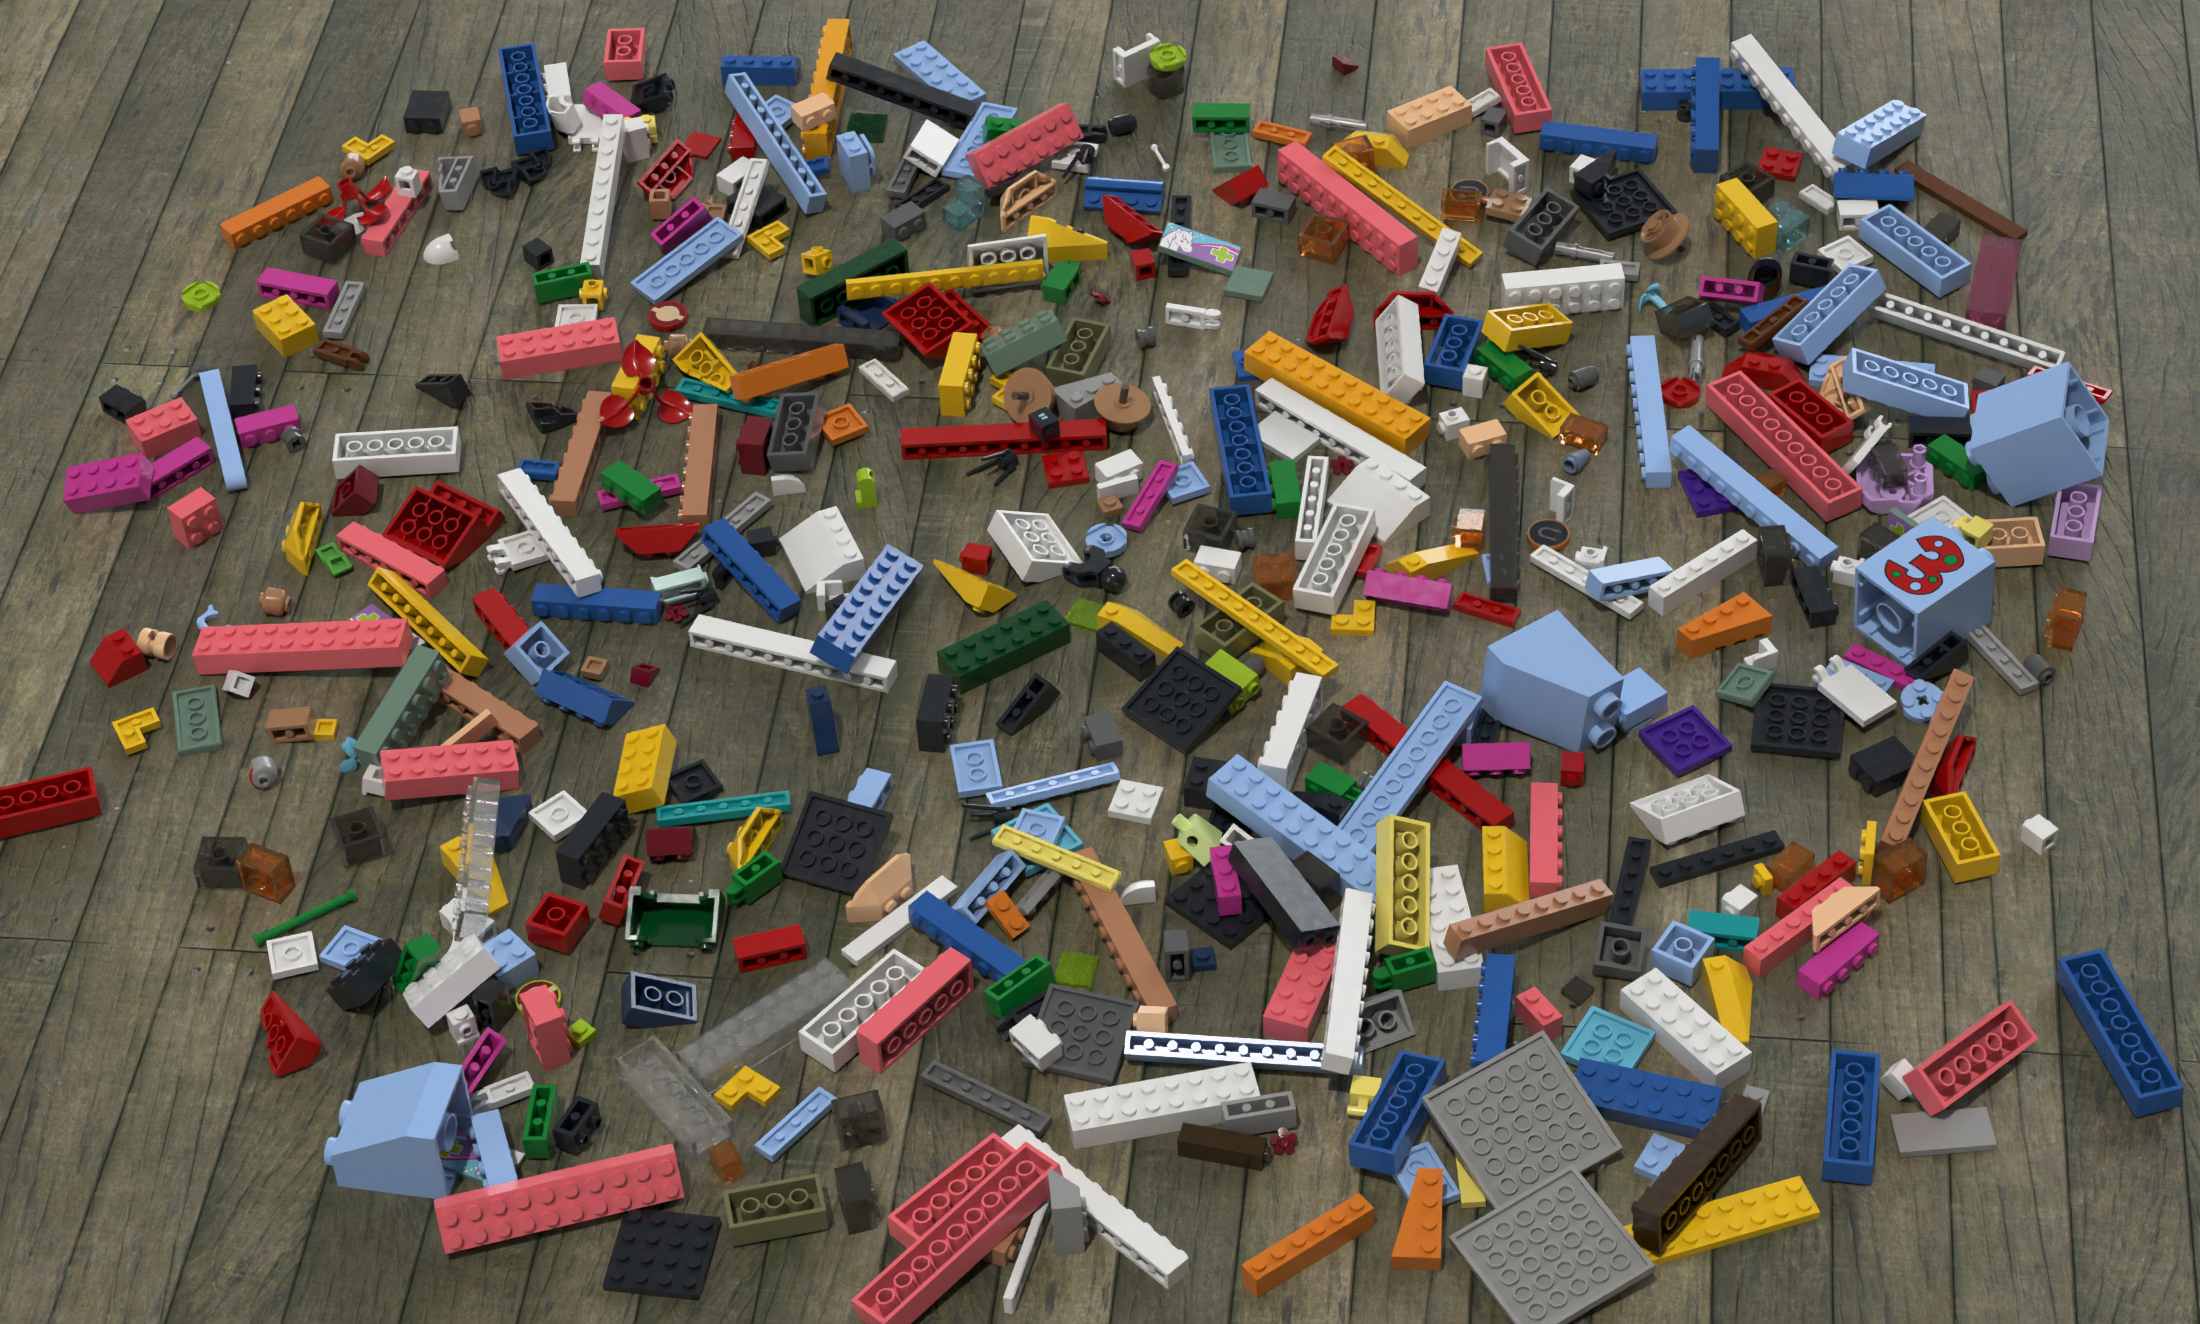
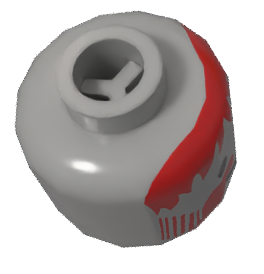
(261, 770)

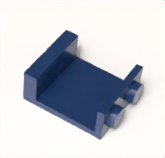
(866, 315)

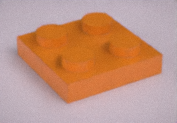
(843, 424)

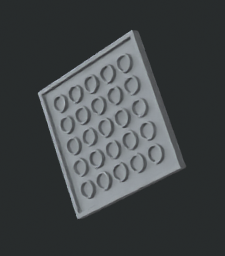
(1520, 1120)
(1552, 1252)

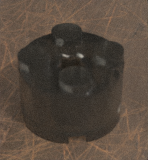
(1165, 83)

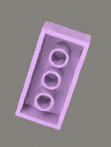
(2075, 522)

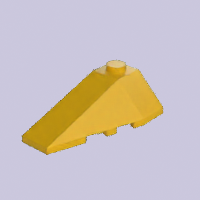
(1066, 243)
(705, 362)
(1433, 561)
(974, 589)
(1139, 627)
(498, 897)
(1729, 994)

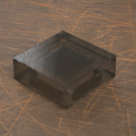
(1577, 990)

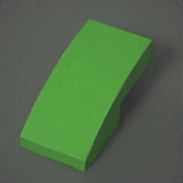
(333, 559)

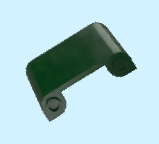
(674, 919)

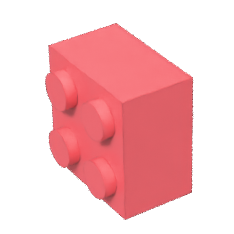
(195, 518)

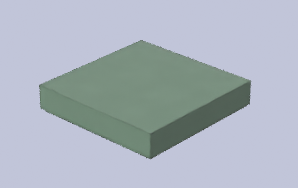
(1249, 283)
(1745, 684)

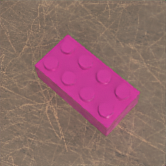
(108, 483)

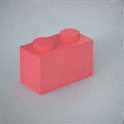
(1538, 1013)

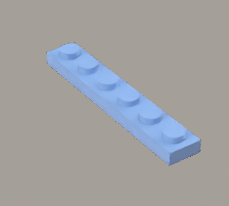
(1055, 785)

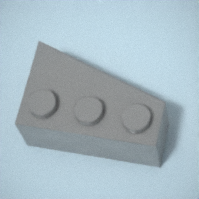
(456, 180)
(1076, 399)

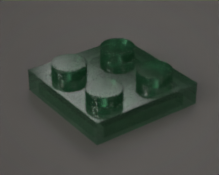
(870, 125)

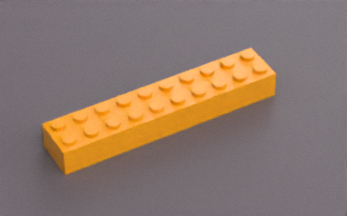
(835, 38)
(1338, 392)

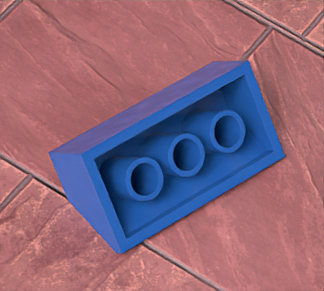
(763, 69)
(1873, 185)
(582, 697)

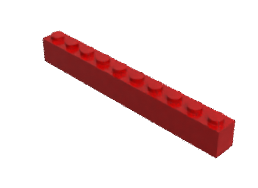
(994, 438)
(1446, 780)

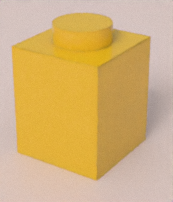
(1177, 857)

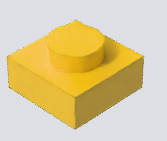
(1762, 879)

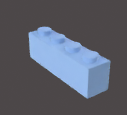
(1625, 578)
(872, 789)
(993, 879)
(491, 1148)

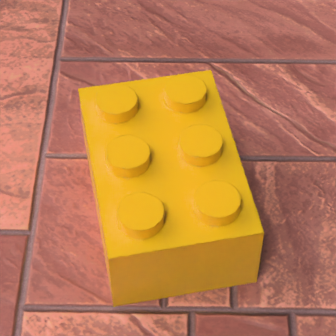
(285, 326)

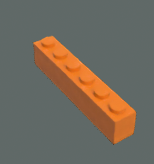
(276, 212)
(789, 371)
(1307, 1245)

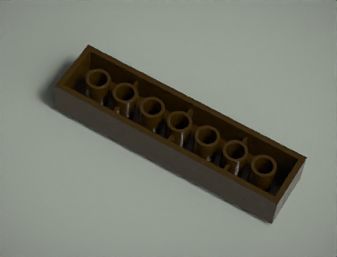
(1696, 1172)

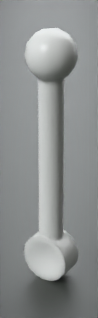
(1165, 167)

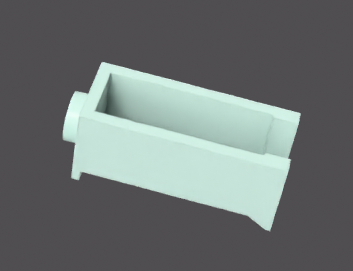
(673, 583)

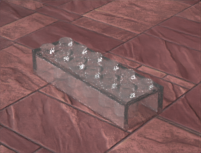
(674, 1097)

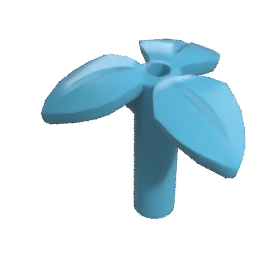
(1652, 293)
(350, 764)

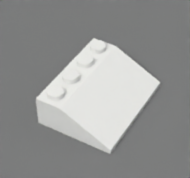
(1008, 251)
(1395, 500)
(1031, 544)
(823, 550)
(1689, 808)

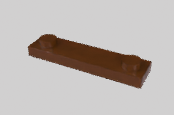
(1772, 323)

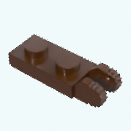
(341, 354)

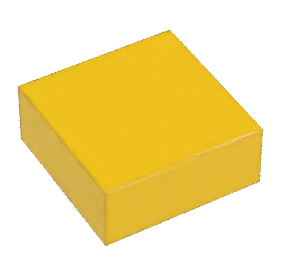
(326, 729)

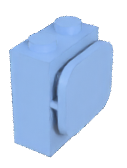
(856, 161)
(1640, 701)

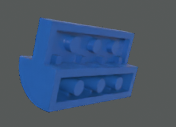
(1139, 194)

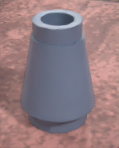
(1575, 461)

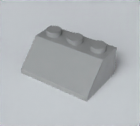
(1384, 1020)
(1067, 1215)

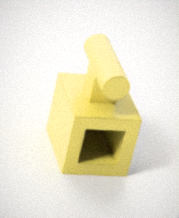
(1976, 531)
(1362, 1093)

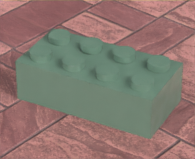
(1023, 342)

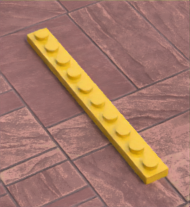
(1396, 202)
(945, 279)
(1254, 620)

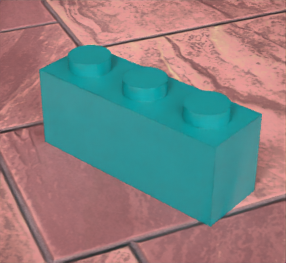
(1729, 930)

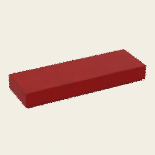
(1487, 609)

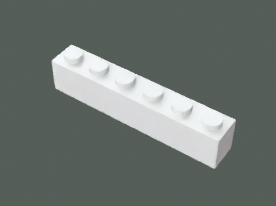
(1311, 505)
(1702, 572)

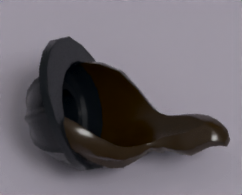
(1769, 273)

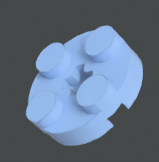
(1115, 537)
(1909, 700)

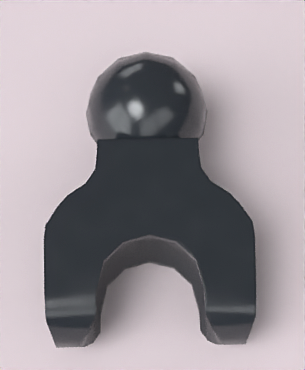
(1095, 571)

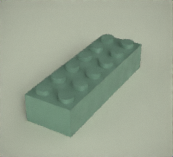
(403, 706)

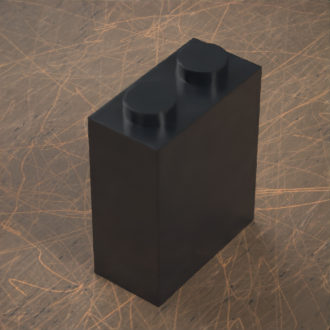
(427, 111)
(768, 209)
(1881, 766)

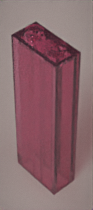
(1994, 281)

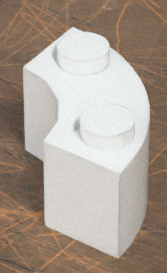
(563, 113)

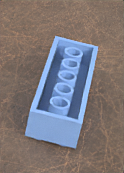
(1879, 134)
(1914, 250)
(1829, 313)
(1903, 386)

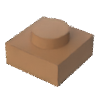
(1110, 506)
(594, 668)

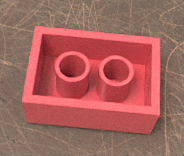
(625, 54)
(163, 428)
(546, 1027)

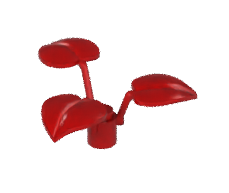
(350, 191)
(641, 362)

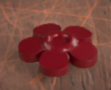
(1100, 296)
(1341, 465)
(676, 613)
(1283, 1142)

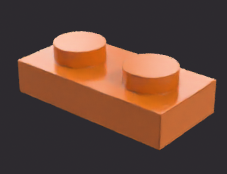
(1006, 914)

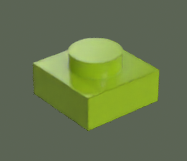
(581, 1033)

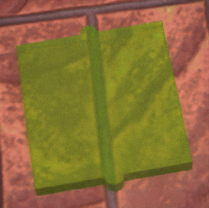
(1084, 614)
(1076, 970)

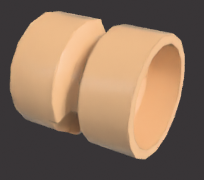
(157, 643)

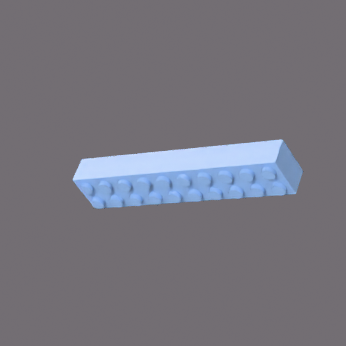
(1292, 823)

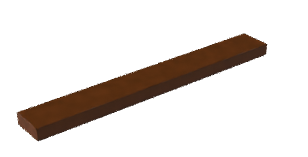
(1963, 203)

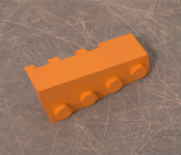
(1723, 626)
(1421, 1227)

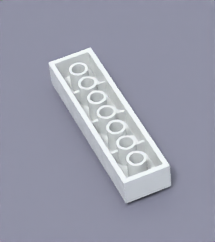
(1155, 1104)

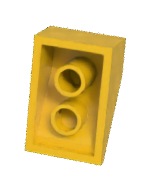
(1539, 406)
(1280, 664)

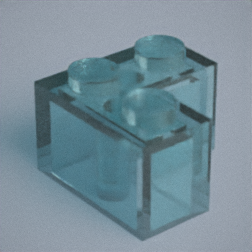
(968, 203)
(1792, 225)

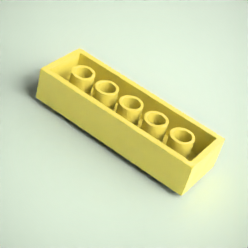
(1402, 885)

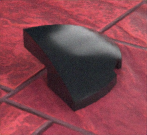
(534, 166)
(501, 182)
(549, 416)

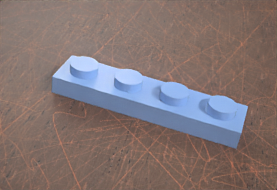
(795, 1124)

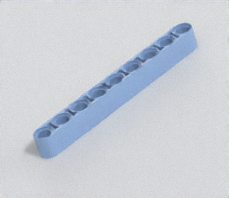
(223, 430)

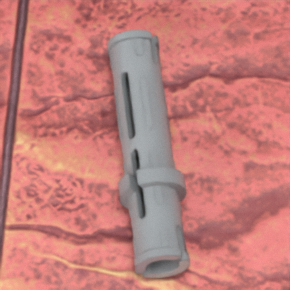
(1330, 121)
(1576, 251)
(1696, 362)

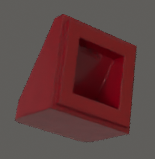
(1343, 64)
(644, 674)

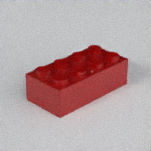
(1814, 415)

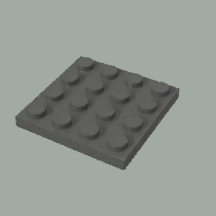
(1090, 1030)

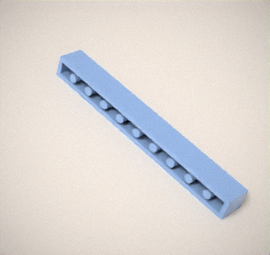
(775, 143)
(1649, 412)
(1751, 496)
(1230, 1051)

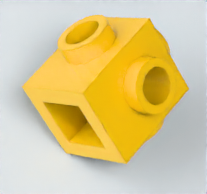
(817, 261)
(594, 293)

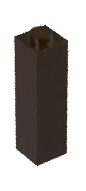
(1223, 1146)

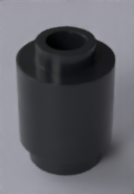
(1122, 124)

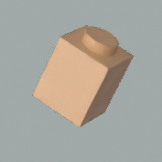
(1151, 1019)

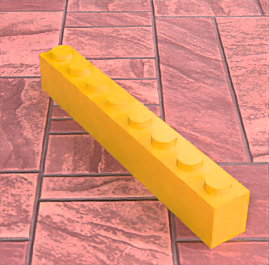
(428, 622)

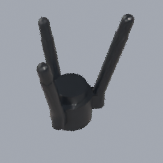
(1085, 156)
(1547, 364)
(1004, 459)
(704, 595)
(1000, 815)

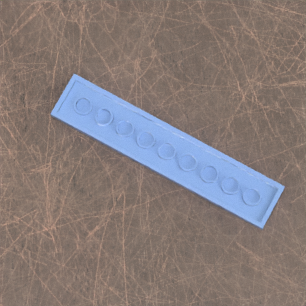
(1411, 762)

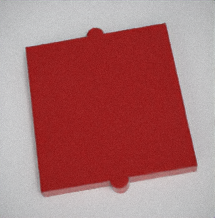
(702, 144)

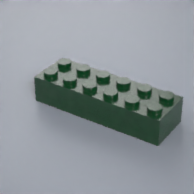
(826, 292)
(1004, 646)

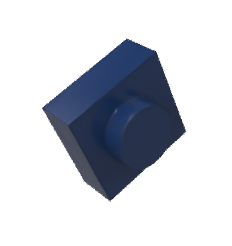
(1203, 959)

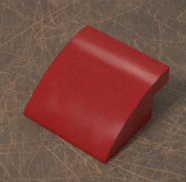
(931, 317)
(443, 524)

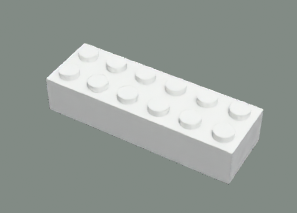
(1567, 289)
(1400, 350)
(398, 451)
(1334, 558)
(1288, 737)
(1449, 906)
(1685, 1029)
(832, 1033)

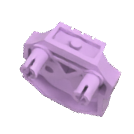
(1906, 498)

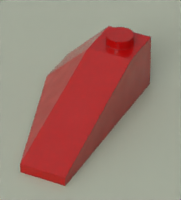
(289, 1037)

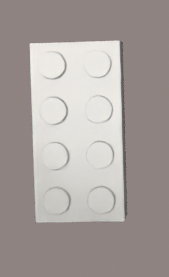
(450, 980)

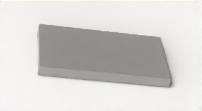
(1943, 1132)

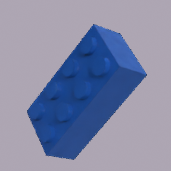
(1453, 351)

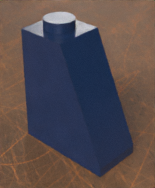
(821, 720)
(511, 820)

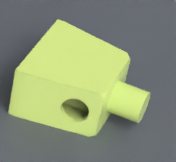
(1197, 836)

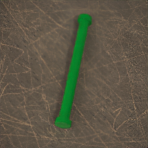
(305, 917)

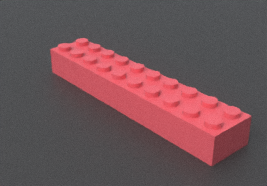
(1337, 198)
(1784, 446)
(303, 646)
(558, 1198)
(958, 1240)

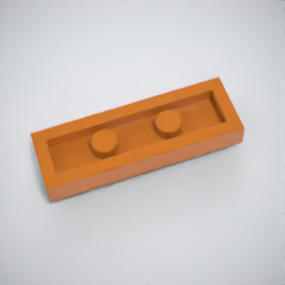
(1281, 134)

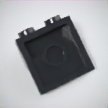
(653, 93)

